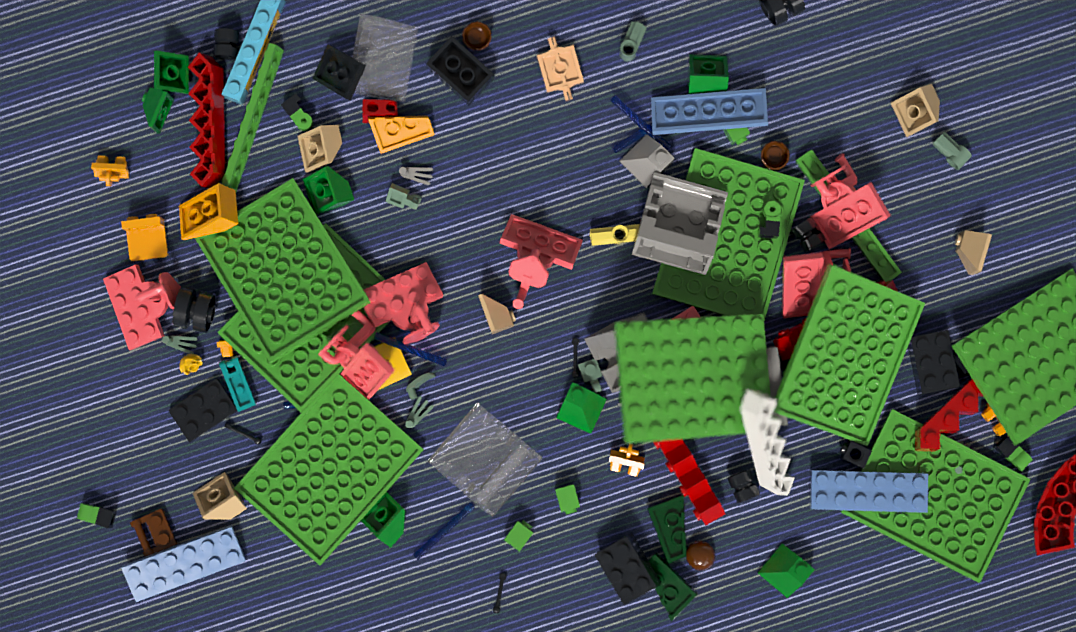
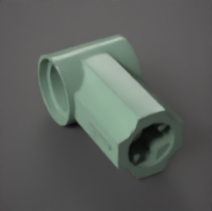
(632, 40)
(955, 154)

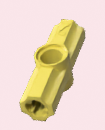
(606, 235)

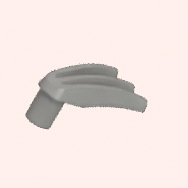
(410, 173)

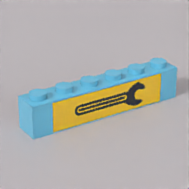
(252, 50)

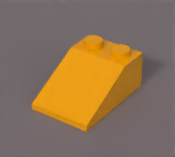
(208, 212)

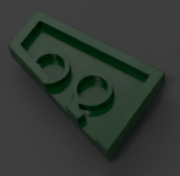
(669, 527)
(673, 589)

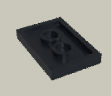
(339, 72)
(203, 410)

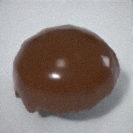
(476, 36)
(775, 155)
(700, 555)

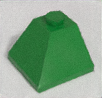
(171, 72)
(156, 108)
(327, 190)
(581, 408)
(386, 520)
(785, 571)

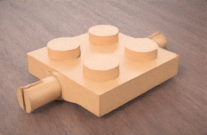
(560, 68)

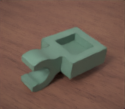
(399, 197)
(591, 372)

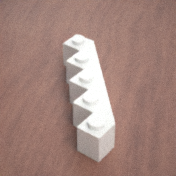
(764, 443)

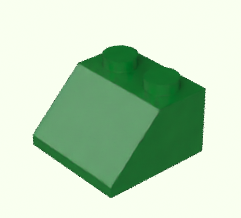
(707, 74)

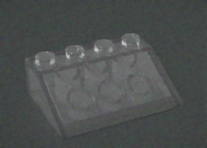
(388, 55)

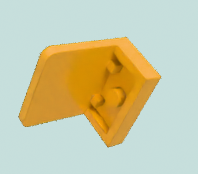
(146, 237)

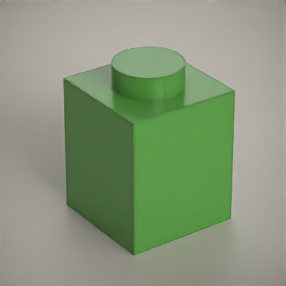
(737, 135)
(567, 499)
(519, 535)

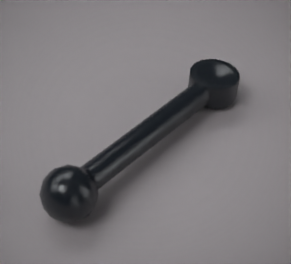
(575, 373)
(257, 440)
(496, 609)

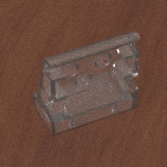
(485, 459)

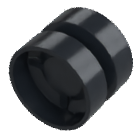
(777, 10)
(199, 312)

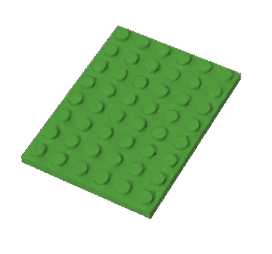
(743, 263)
(283, 271)
(847, 355)
(1027, 359)
(302, 372)
(689, 375)
(328, 469)
(964, 509)

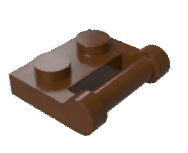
(159, 529)

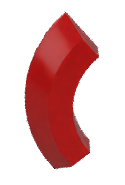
(1057, 511)

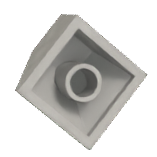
(645, 159)

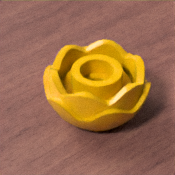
(190, 363)

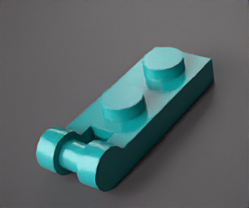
(237, 384)

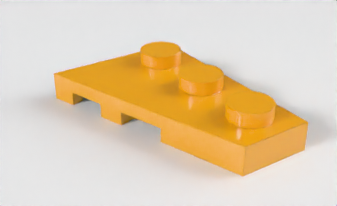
(399, 130)

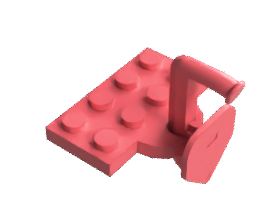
(845, 208)
(536, 252)
(803, 278)
(402, 298)
(137, 303)
(362, 366)

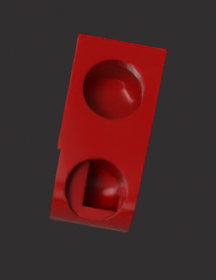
(378, 108)

